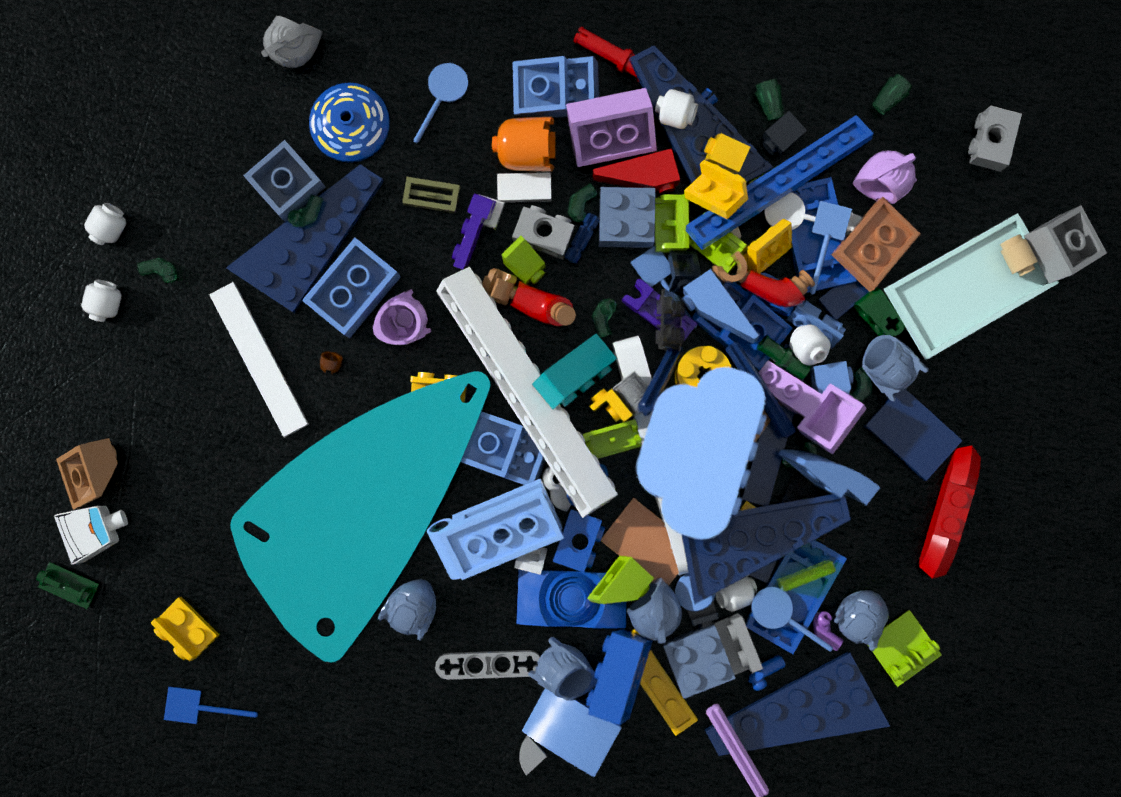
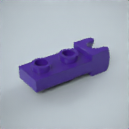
(481, 209)
(647, 307)

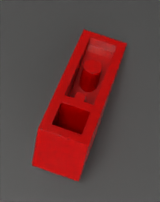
(648, 171)

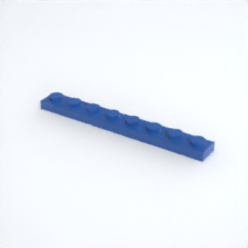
(783, 180)

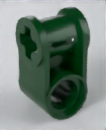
(877, 311)

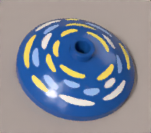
(354, 138)

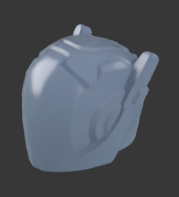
(891, 365)
(410, 608)
(656, 612)
(862, 617)
(564, 671)

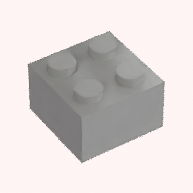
(1065, 244)

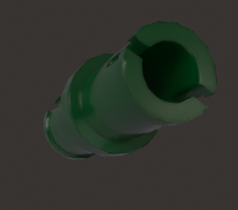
(783, 357)

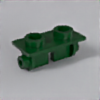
(67, 585)

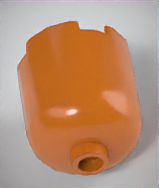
(526, 144)

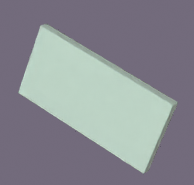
(964, 290)

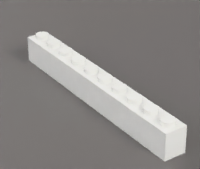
(514, 374)

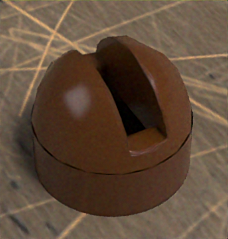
(330, 361)

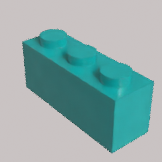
(575, 372)

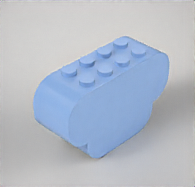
(701, 448)

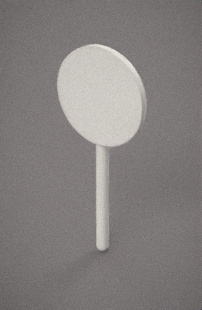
(791, 209)

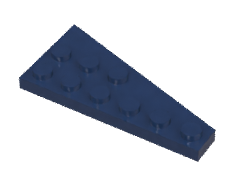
(658, 77)
(294, 257)
(758, 539)
(813, 707)

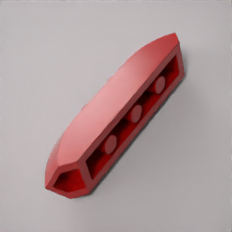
(950, 512)

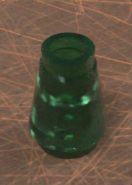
(892, 93)
(770, 98)

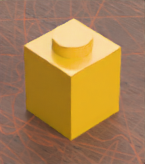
(726, 152)

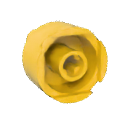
(700, 357)

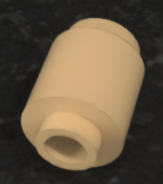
(1018, 255)

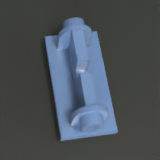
(808, 314)

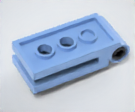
(472, 537)

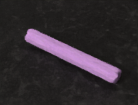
(737, 750)

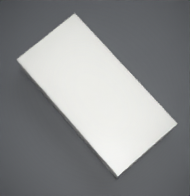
(524, 187)

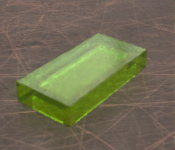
(806, 575)

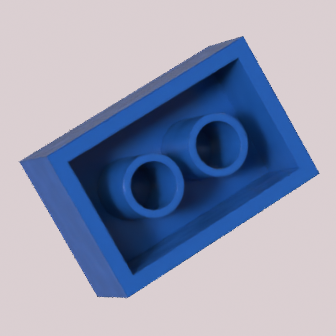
(619, 676)

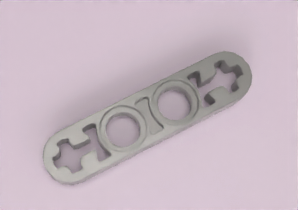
(488, 659)

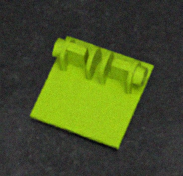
(905, 648)

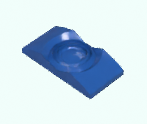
(808, 245)
(805, 598)
(562, 600)

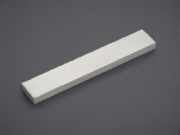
(259, 359)

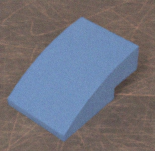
(548, 84)
(504, 450)
(831, 475)
(570, 731)

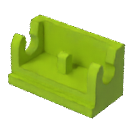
(671, 223)
(722, 250)
(613, 439)

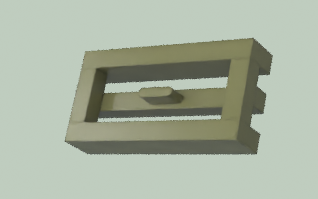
(431, 205)

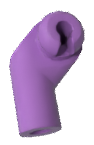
(823, 629)

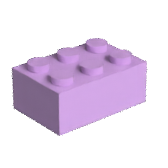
(612, 127)

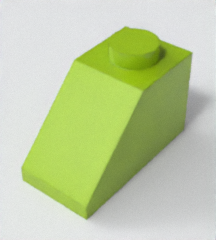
(524, 261)
(622, 582)

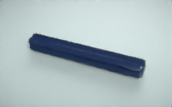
(659, 381)
(771, 405)

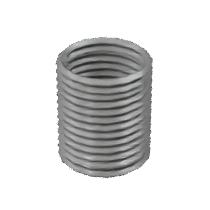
(631, 391)

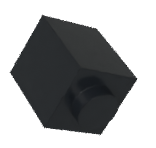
(783, 135)

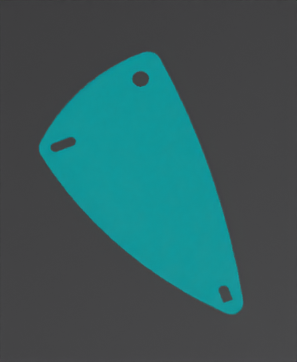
(355, 511)

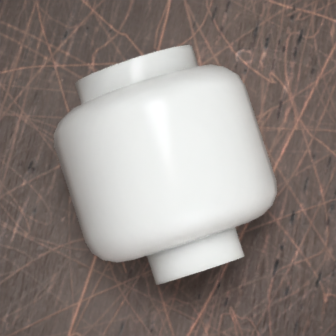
(676, 109)
(105, 223)
(101, 300)
(809, 344)
(737, 595)

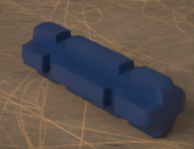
(582, 238)

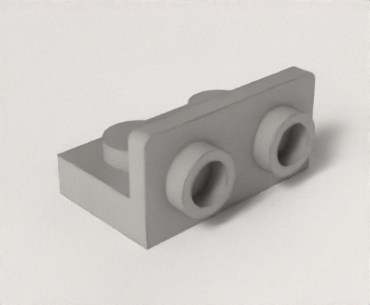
(738, 644)

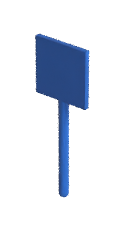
(184, 706)

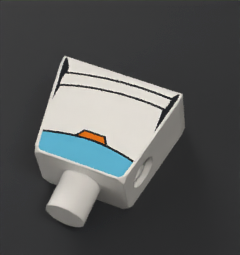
(89, 531)

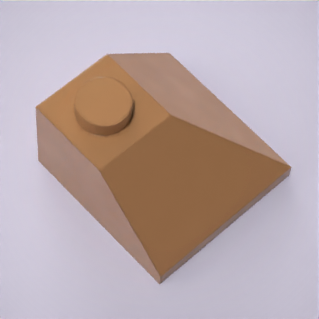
(87, 471)

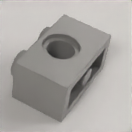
(1004, 126)
(554, 244)

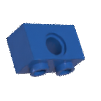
(569, 555)

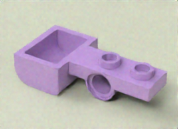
(826, 415)

